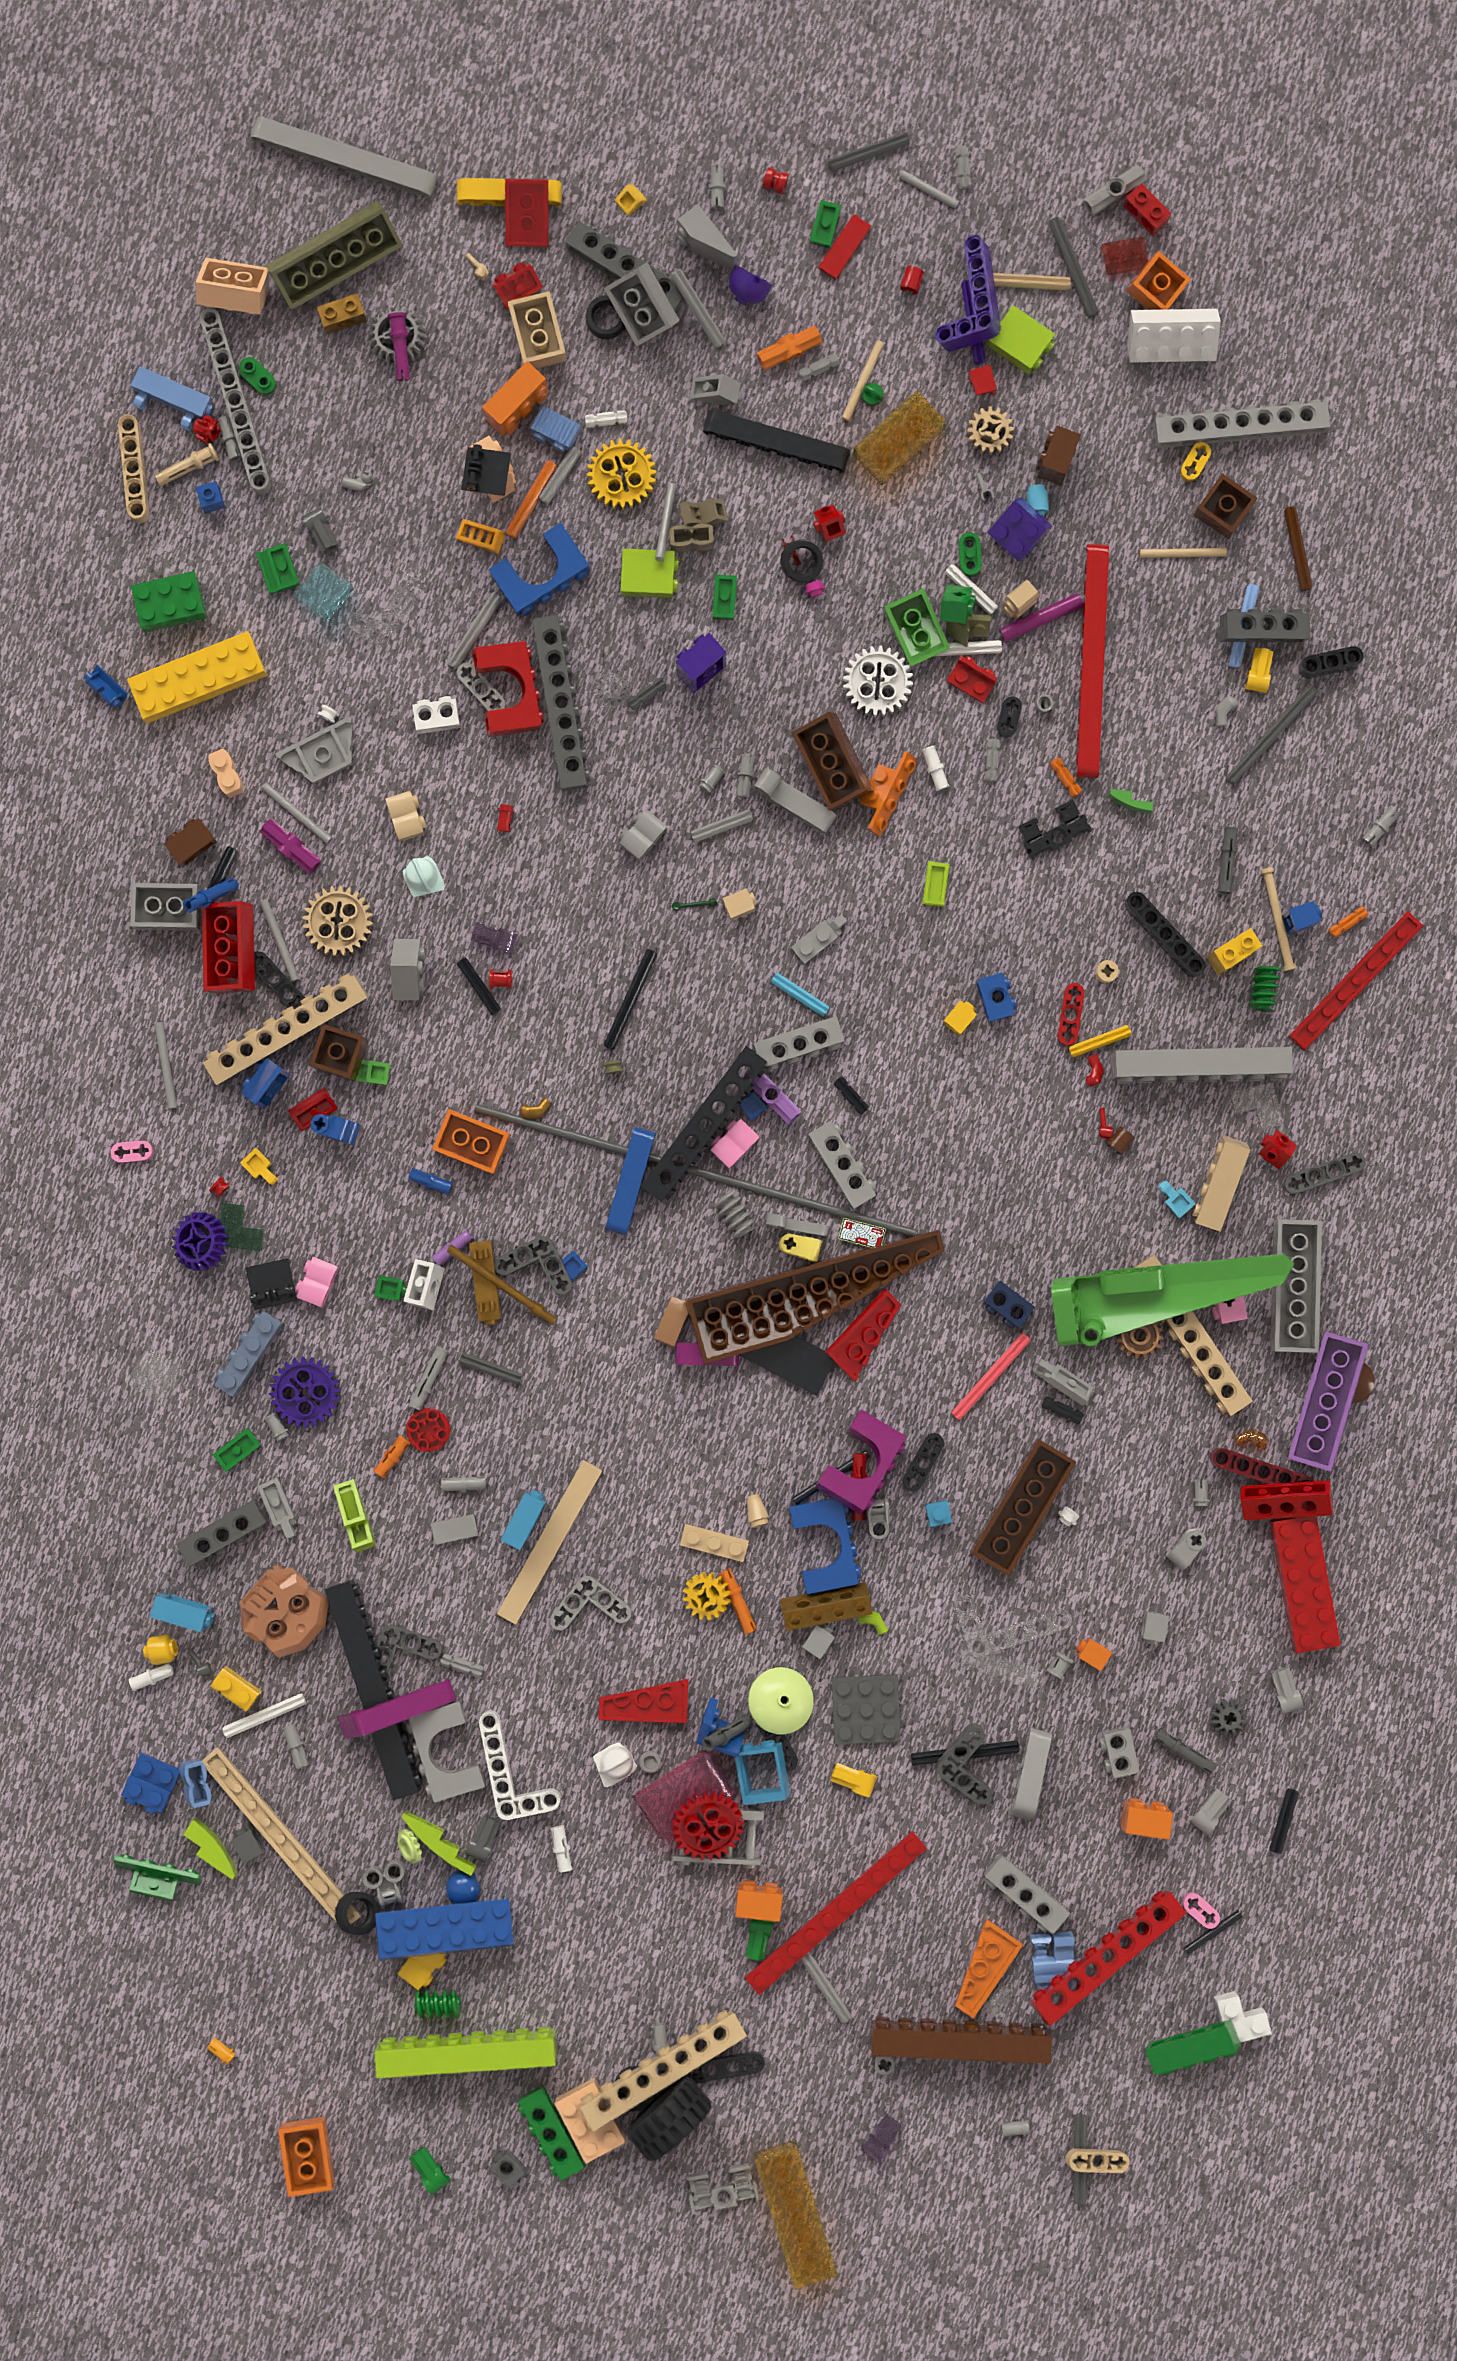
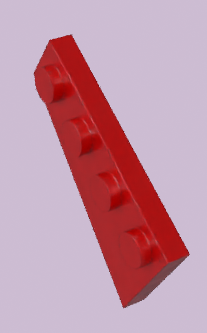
(856, 1343)
(652, 1704)

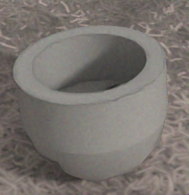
(1047, 703)

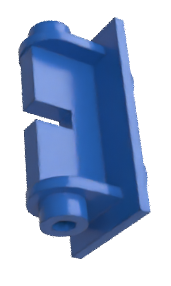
(111, 690)

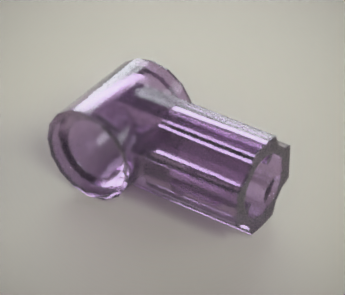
(498, 939)
(879, 2141)

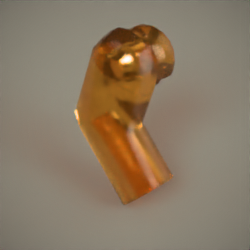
(1253, 1436)

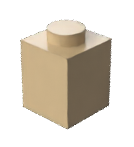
(739, 904)

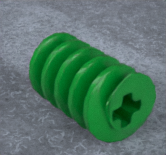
(1263, 988)
(437, 2004)

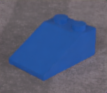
(264, 1083)

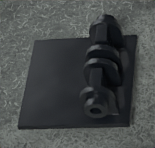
(486, 471)
(271, 1284)

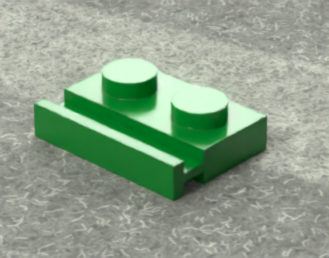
(278, 568)

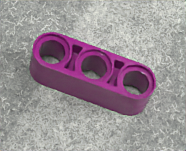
(690, 1355)

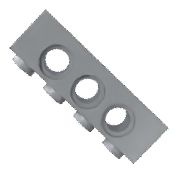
(829, 1027)
(833, 1132)
(1056, 1912)

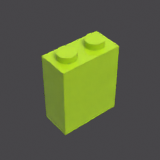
(1022, 340)
(646, 576)

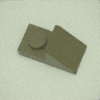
(975, 627)

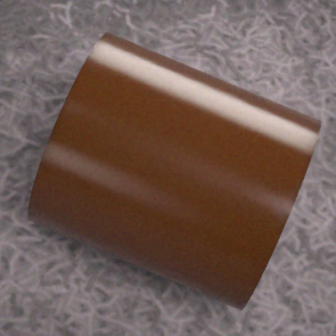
(1121, 1140)

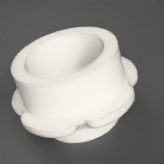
(1068, 1516)

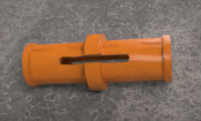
(392, 1456)

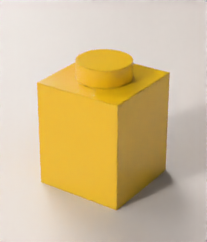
(960, 1017)

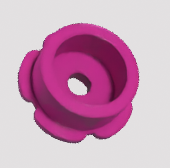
(814, 588)

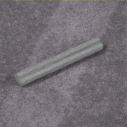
(697, 308)
(474, 630)
(826, 1988)

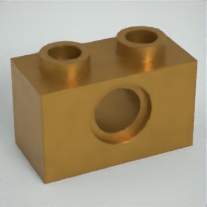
(341, 313)

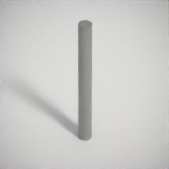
(665, 523)
(296, 813)
(279, 940)
(165, 1064)

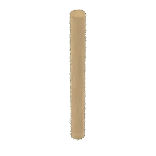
(862, 380)
(1189, 552)

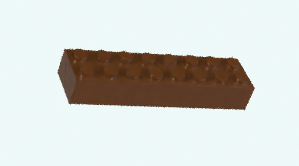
(960, 2041)

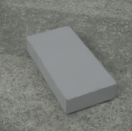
(454, 1529)

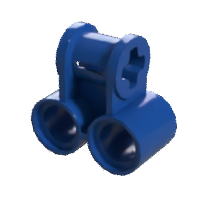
(335, 1128)

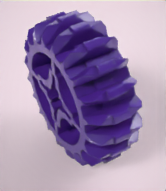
(207, 1250)

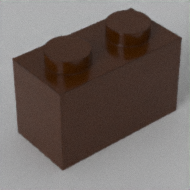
(189, 842)

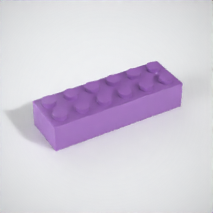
(1328, 1401)

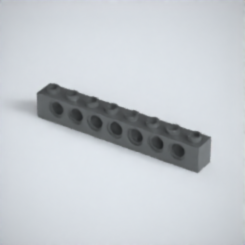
(543, 628)

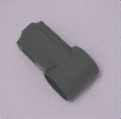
(318, 526)
(482, 1841)

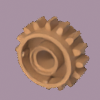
(1150, 1341)

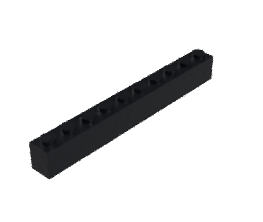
(372, 1686)

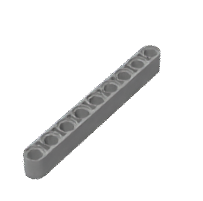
(344, 156)
(231, 392)

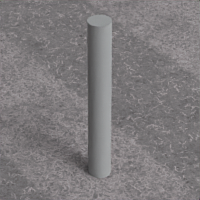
(929, 189)

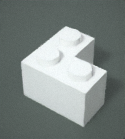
(1247, 2024)

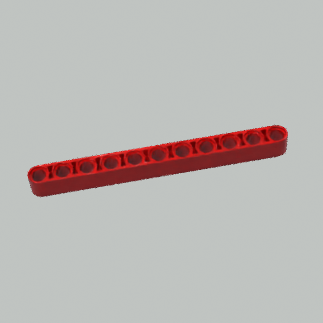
(1092, 661)

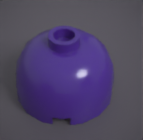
(748, 286)

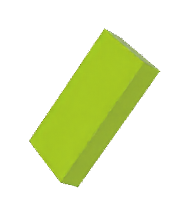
(935, 884)

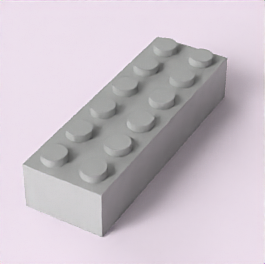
(1297, 1301)

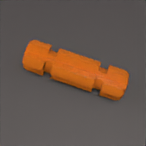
(1065, 777)
(1347, 922)

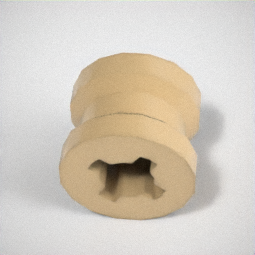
(1103, 972)

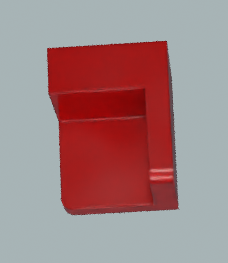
(982, 380)

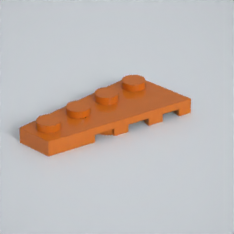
(988, 1964)

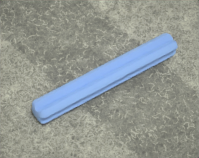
(1239, 647)

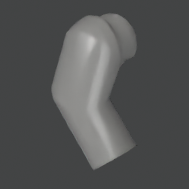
(360, 483)
(1223, 708)

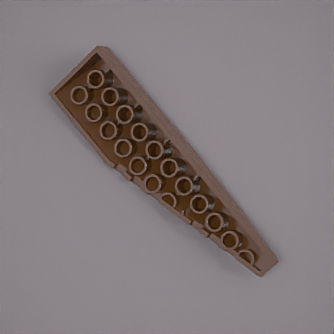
(796, 1299)

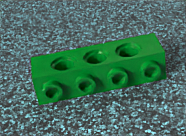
(561, 2166)

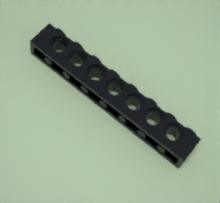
(653, 1182)

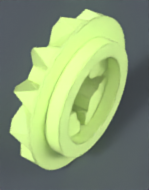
(409, 1846)

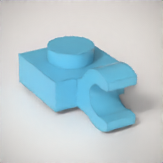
(1178, 1200)

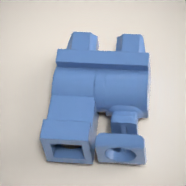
(1048, 1966)

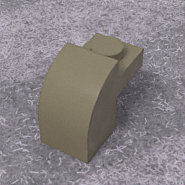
(707, 512)

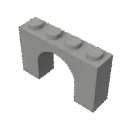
(442, 1782)

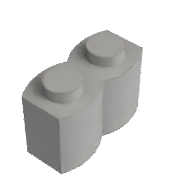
(642, 835)

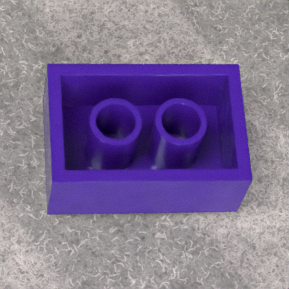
(700, 662)

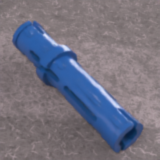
(204, 897)

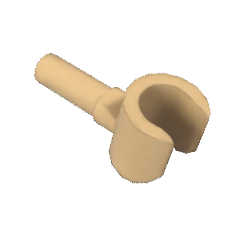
(481, 271)

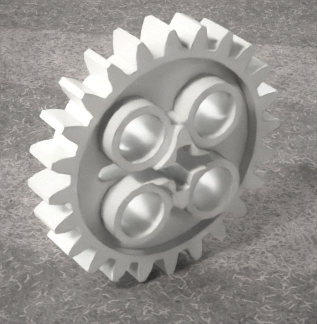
(858, 679)

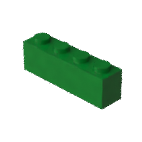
(1193, 2047)

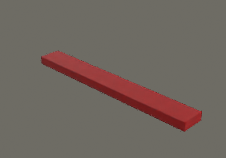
(1355, 981)

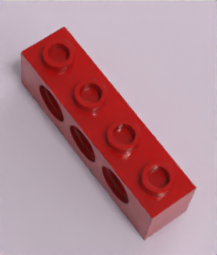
(1287, 1500)

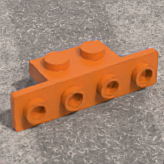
(887, 788)

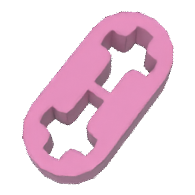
(132, 1157)
(1204, 1907)

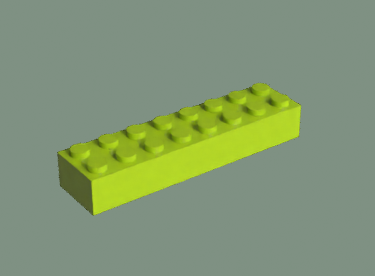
(466, 2053)

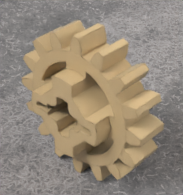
(987, 421)

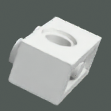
(424, 1284)

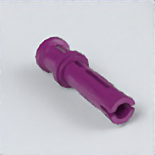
(399, 336)

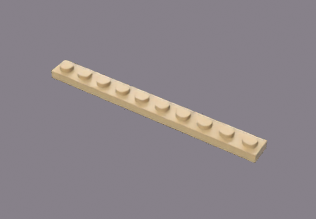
(276, 1833)

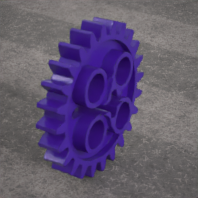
(292, 1407)

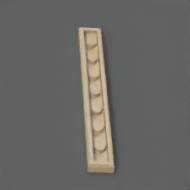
(549, 1542)

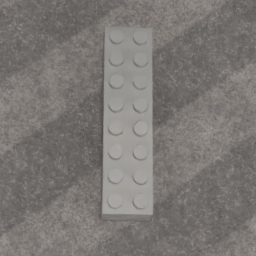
(1201, 1064)

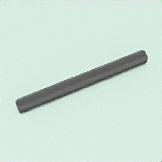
(1273, 732)

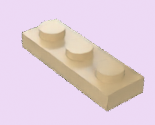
(714, 1542)

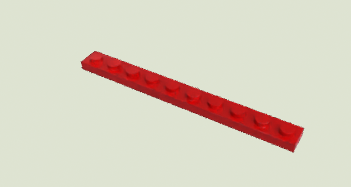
(835, 1912)

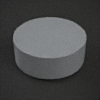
(650, 1761)

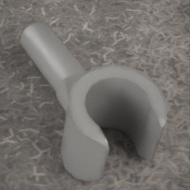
(983, 487)

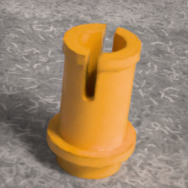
(221, 2051)

